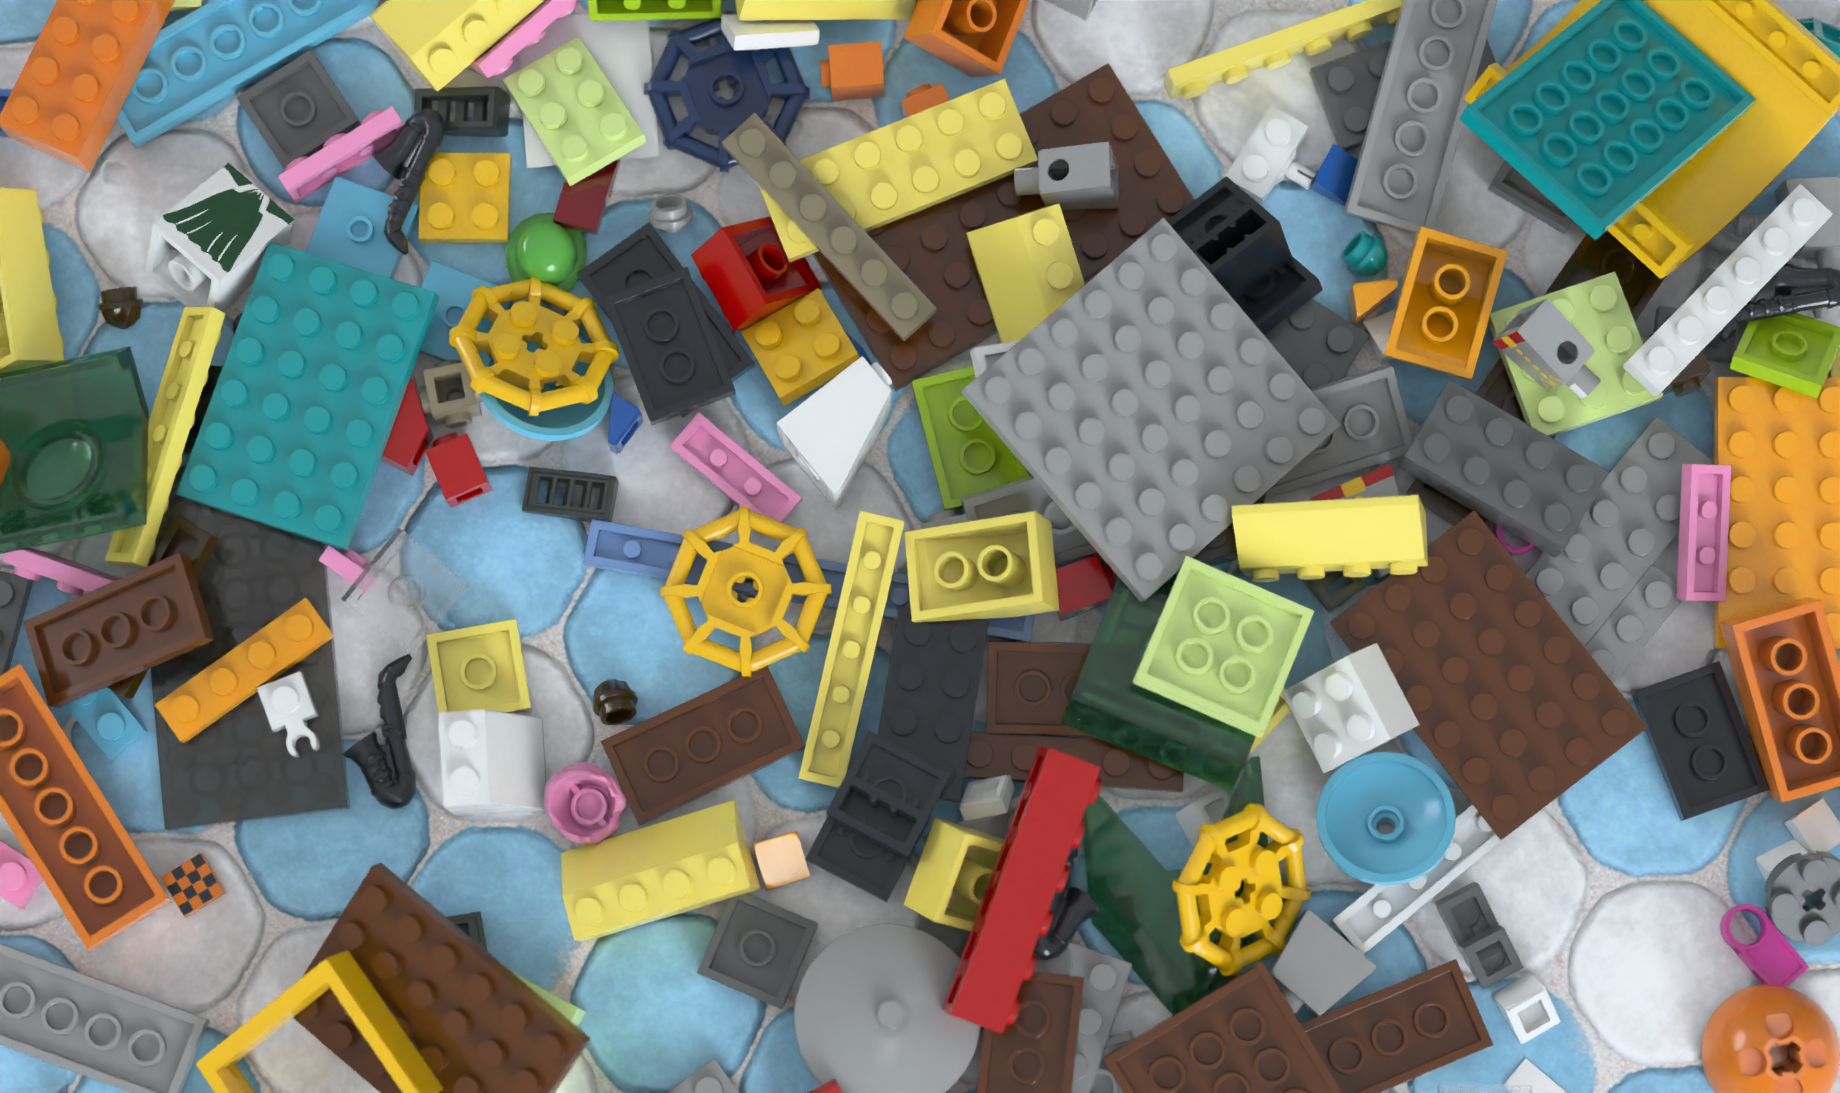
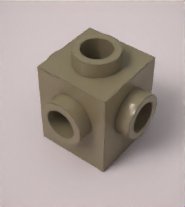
(440, 383)

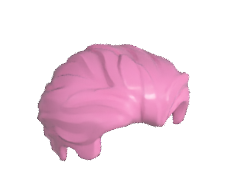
(584, 803)

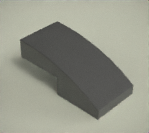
(1478, 935)

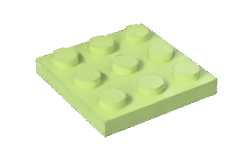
(1605, 320)
(1223, 647)

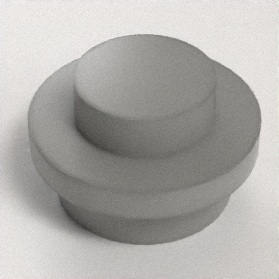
(670, 213)

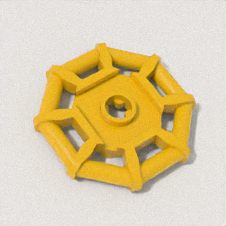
(535, 324)
(755, 615)
(1261, 894)

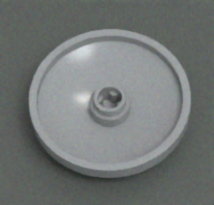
(877, 1016)

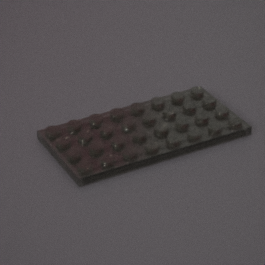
(238, 763)

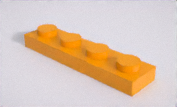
(244, 669)

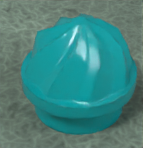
(1365, 254)

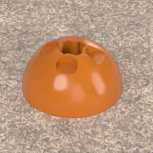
(1752, 1035)

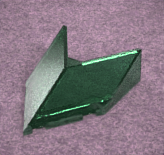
(1141, 909)

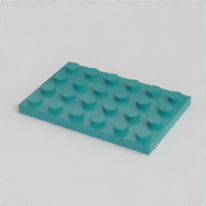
(1607, 111)
(308, 395)

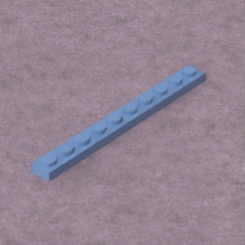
(653, 553)

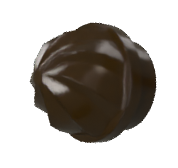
(121, 306)
(614, 702)

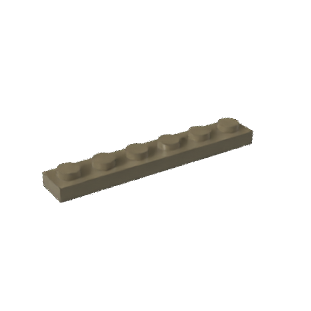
(829, 227)

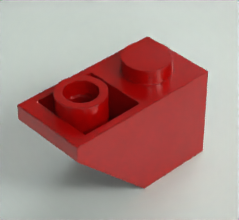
(409, 434)

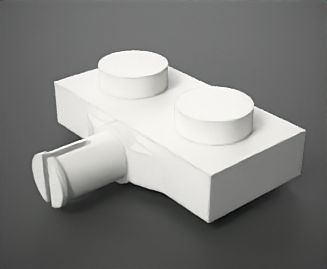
(1271, 156)

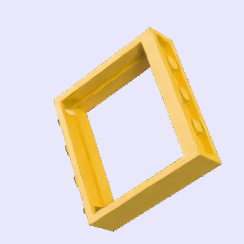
(359, 1000)

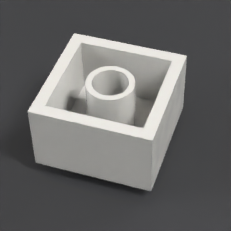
(1350, 707)

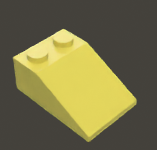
(982, 569)
(953, 874)

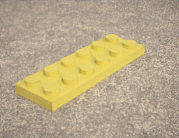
(917, 162)

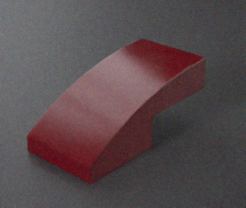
(584, 203)

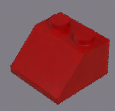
(751, 272)

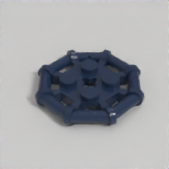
(701, 82)

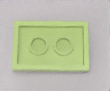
(574, 111)

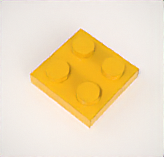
(466, 199)
(800, 346)

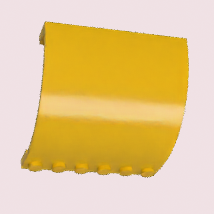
(1795, 98)

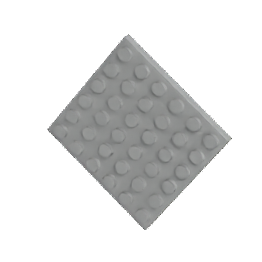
(1151, 409)

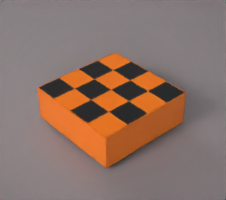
(193, 885)

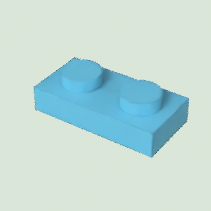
(107, 721)

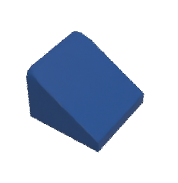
(1335, 175)
(623, 423)

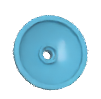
(556, 423)
(1390, 791)

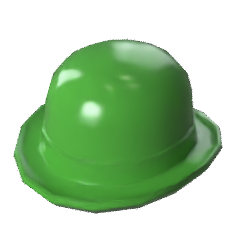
(545, 252)

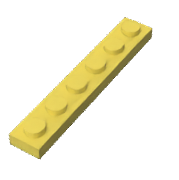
(1277, 48)
(169, 428)
(851, 649)

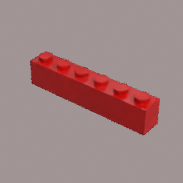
(1022, 889)

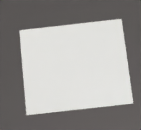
(625, 59)

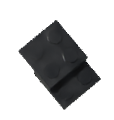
(1246, 253)
(878, 816)

